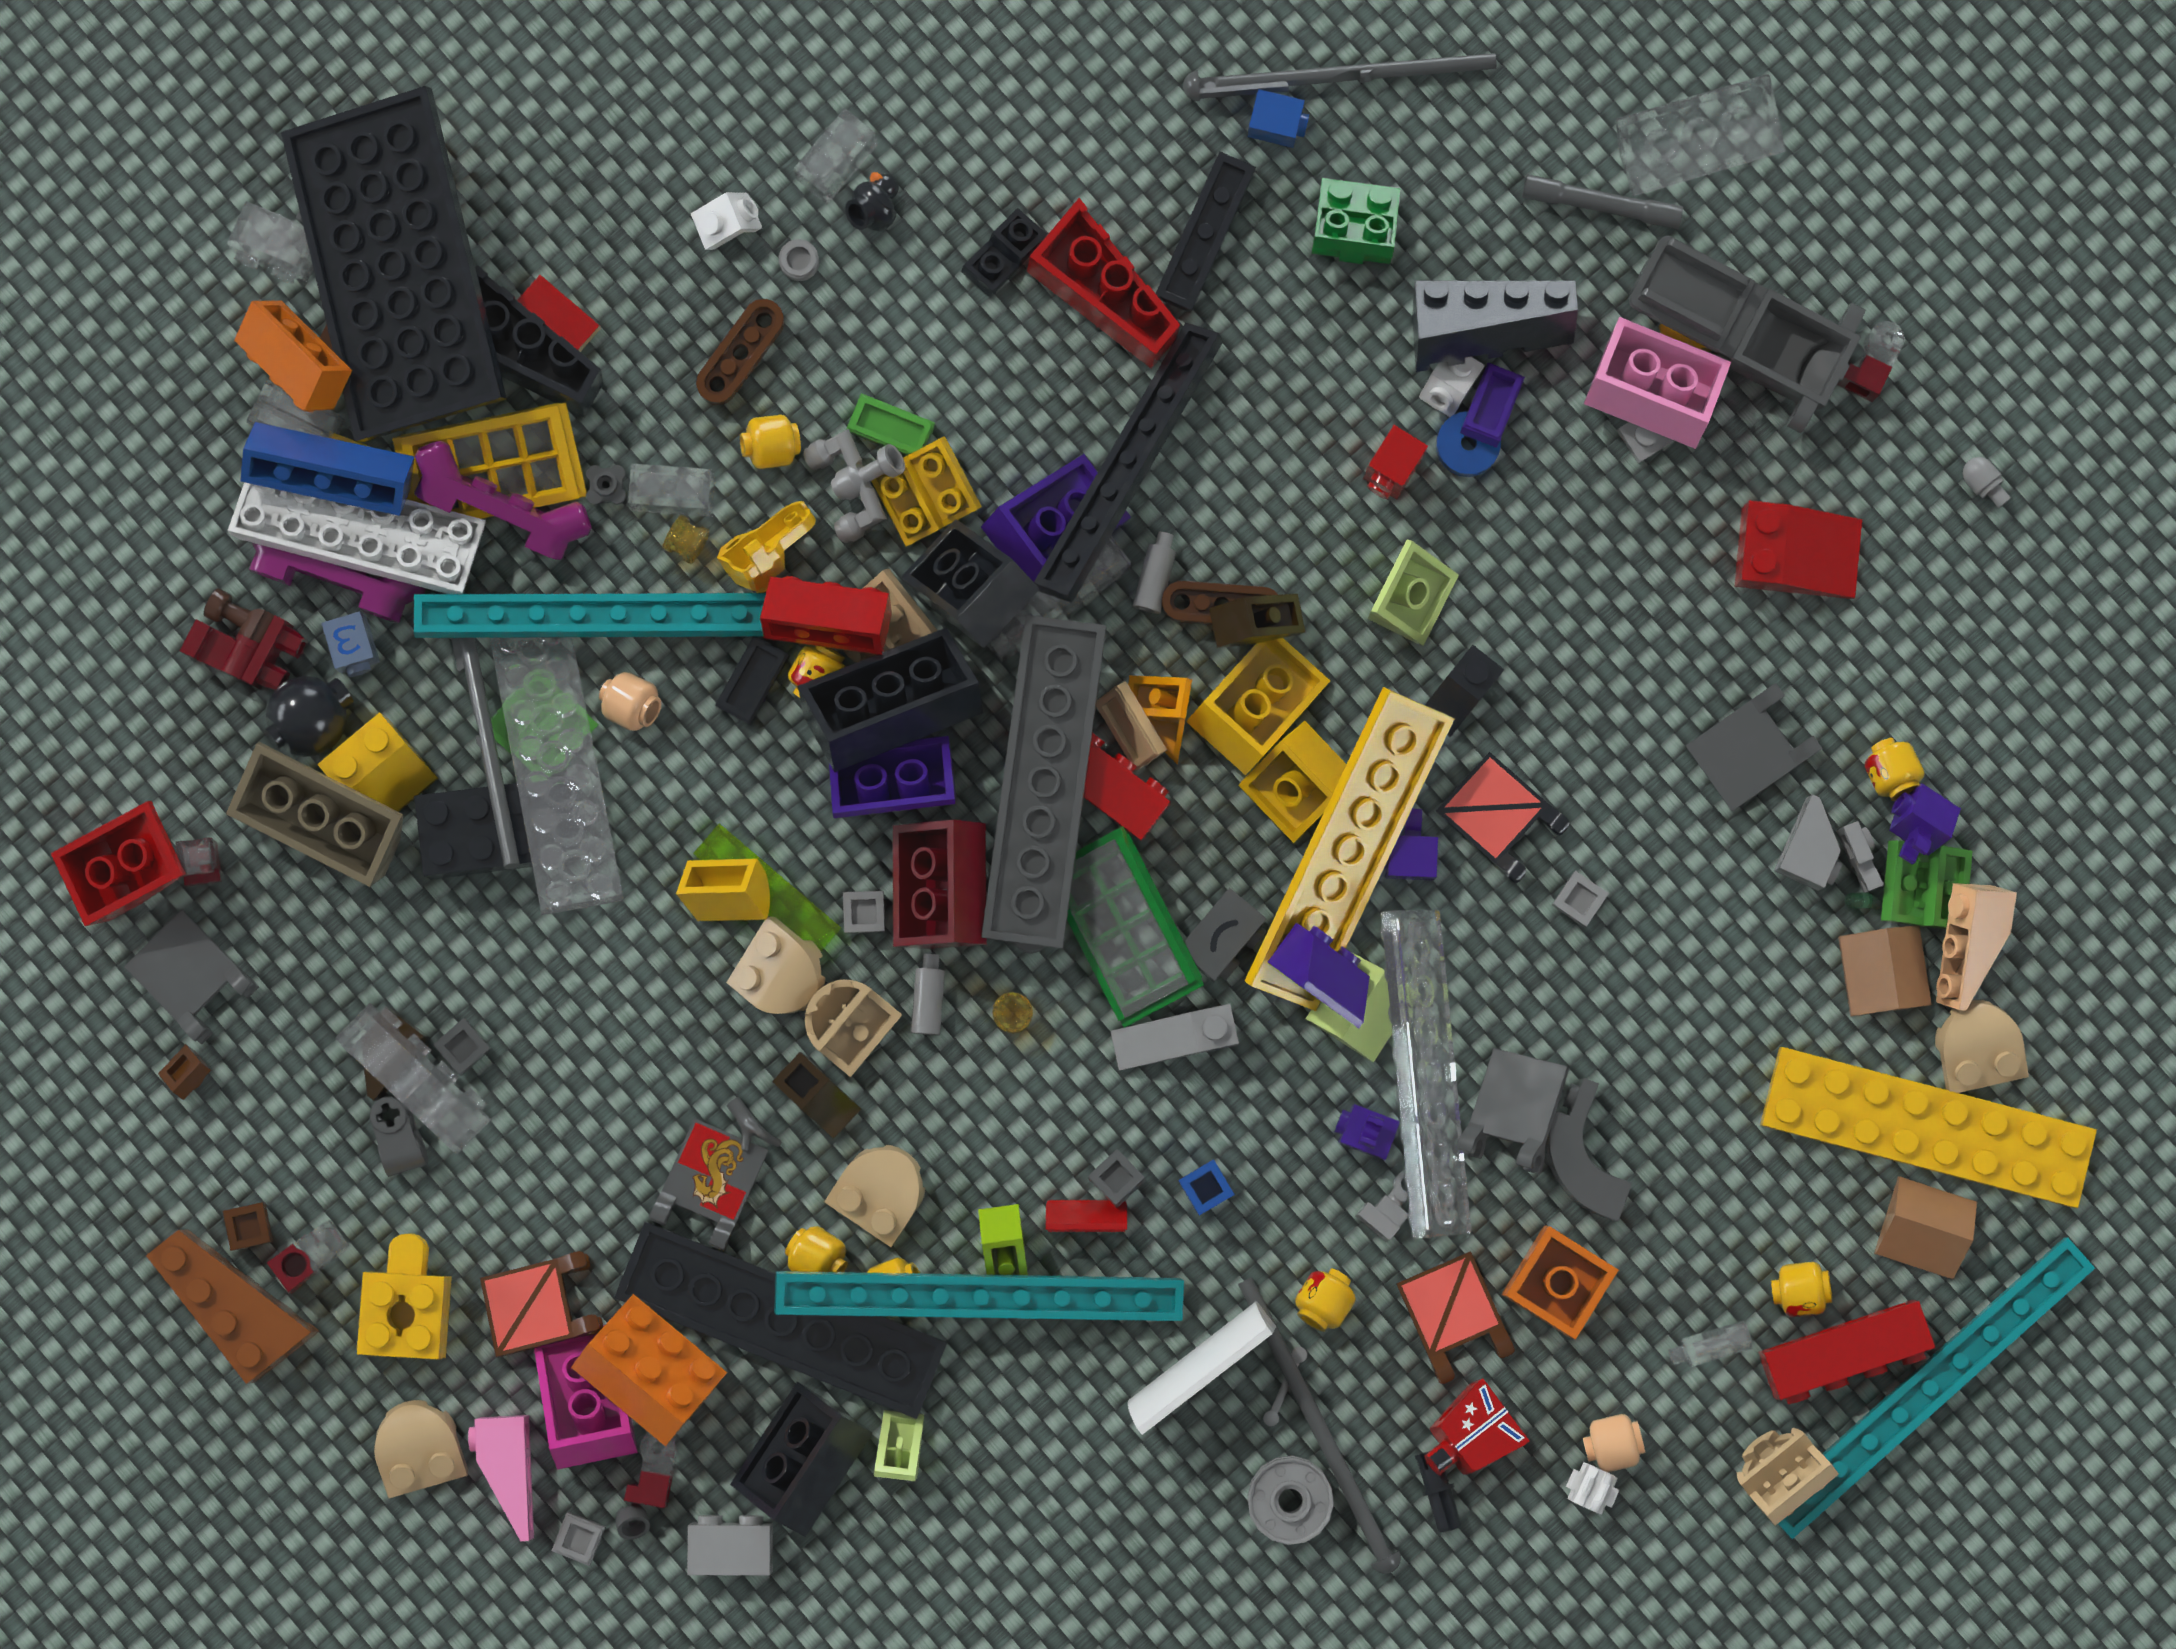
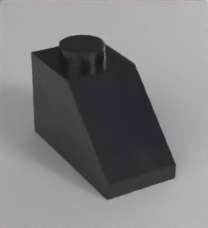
(1465, 686)

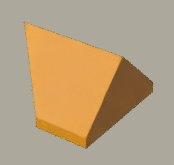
(1165, 705)

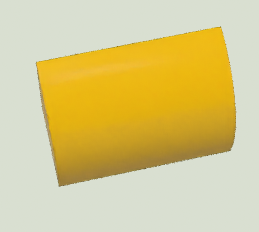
(725, 890)

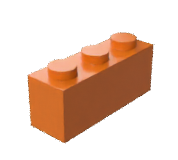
(292, 355)

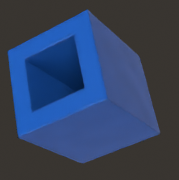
(1277, 119)
(1206, 1187)

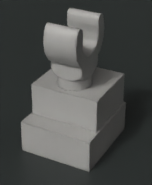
(1387, 1214)

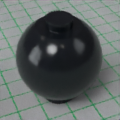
(307, 715)

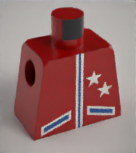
(1474, 1431)

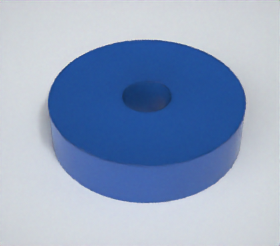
(1455, 457)

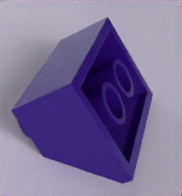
(896, 780)

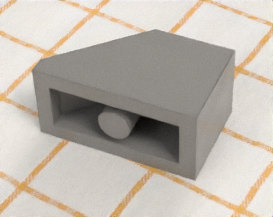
(1811, 848)

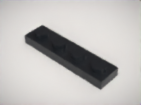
(1205, 232)

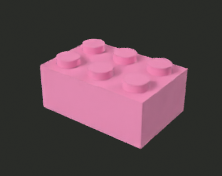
(1657, 382)

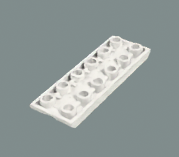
(415, 548)

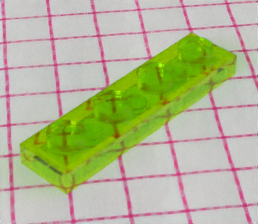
(785, 900)

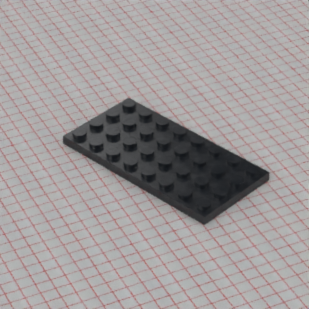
(393, 264)

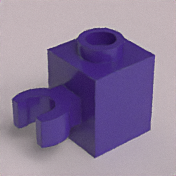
(1923, 821)
(1413, 855)
(1366, 1131)

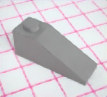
(1175, 1037)

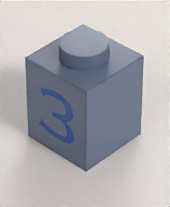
(351, 644)

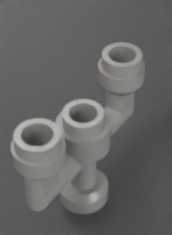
(855, 480)

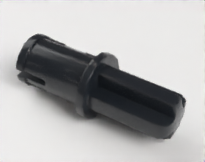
(1439, 1496)

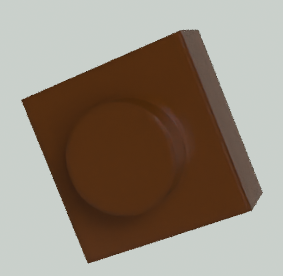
(184, 1072)
(247, 1226)

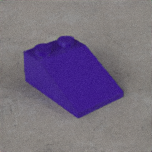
(1035, 519)

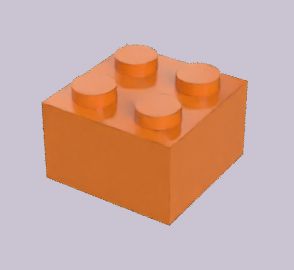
(1560, 1282)

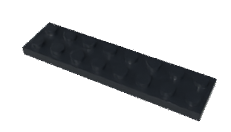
(736, 1305)

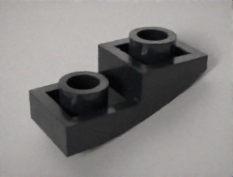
(1003, 253)

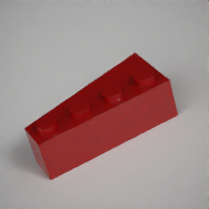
(1101, 284)

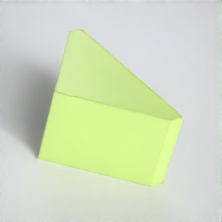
(899, 1446)

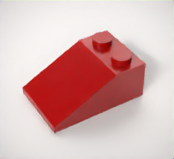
(1797, 550)
(118, 865)

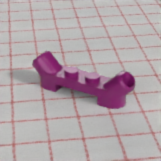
(444, 484)
(380, 596)

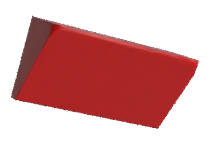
(1085, 1216)

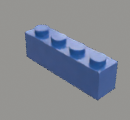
(327, 468)

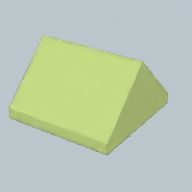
(1413, 594)
(1376, 1028)

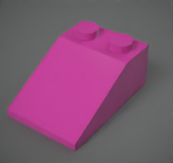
(578, 1417)

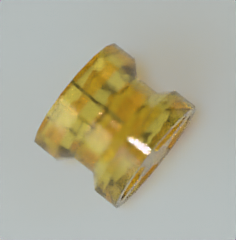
(686, 539)
(1012, 1019)

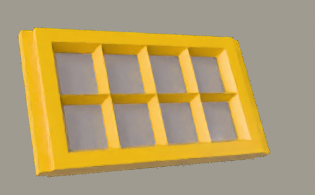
(518, 451)

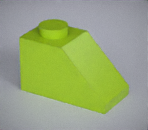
(1003, 1240)

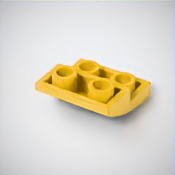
(928, 492)

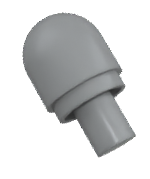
(1985, 480)

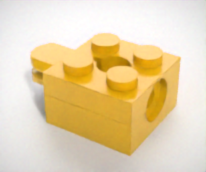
(404, 1308)

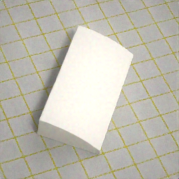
(1200, 1367)

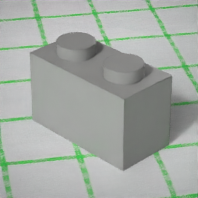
(730, 1547)

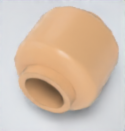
(630, 701)
(1614, 1443)

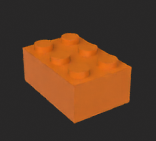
(649, 1369)

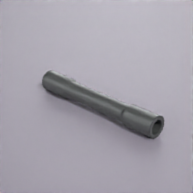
(1647, 211)

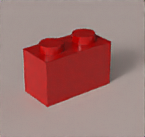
(1394, 463)

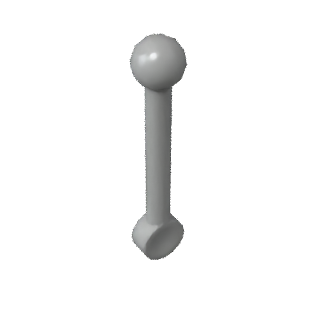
(1271, 1417)

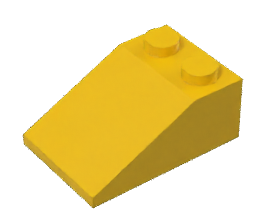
(1258, 702)

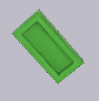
(889, 425)

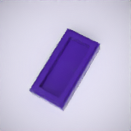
(1492, 405)

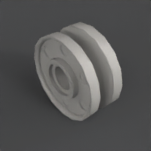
(1293, 1525)

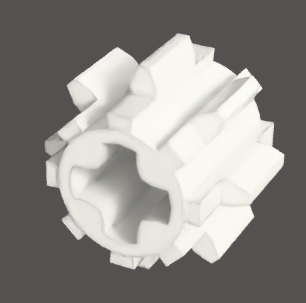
(1592, 1488)

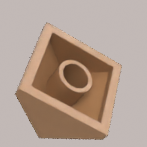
(1884, 970)
(1927, 1228)

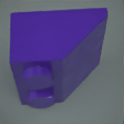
(1324, 972)

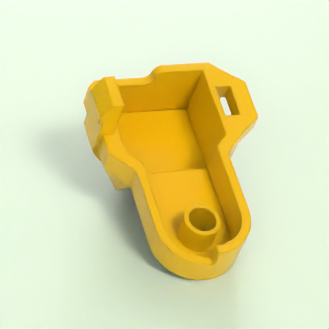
(760, 552)

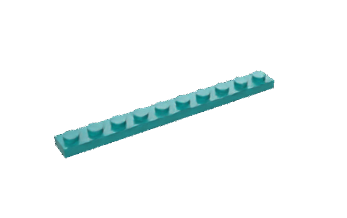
(587, 615)
(978, 1296)
(1944, 1375)

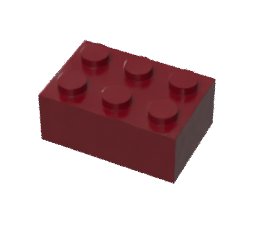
(939, 884)

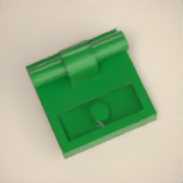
(1356, 221)

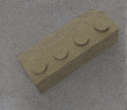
(316, 815)

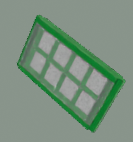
(1128, 930)

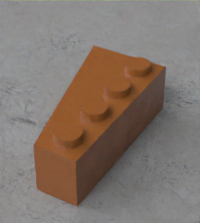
(231, 1307)

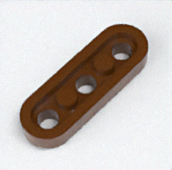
(743, 334)
(1202, 597)

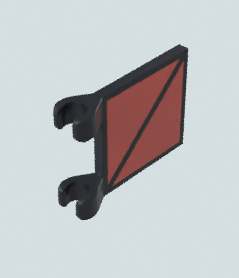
(1496, 810)

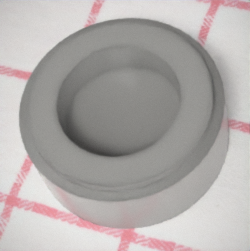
(799, 260)

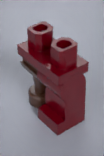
(254, 649)

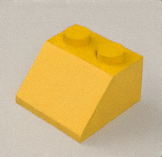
(379, 764)
(1295, 781)

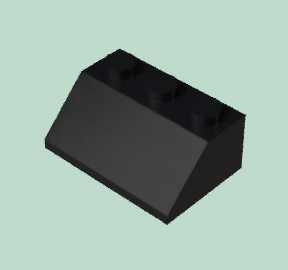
(801, 1459)

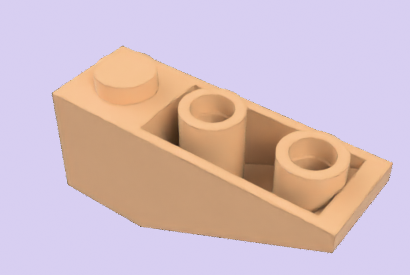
(1975, 933)

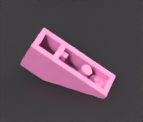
(505, 1460)

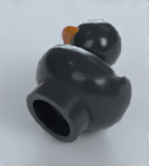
(872, 203)

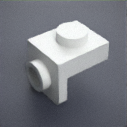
(726, 219)
(1450, 385)

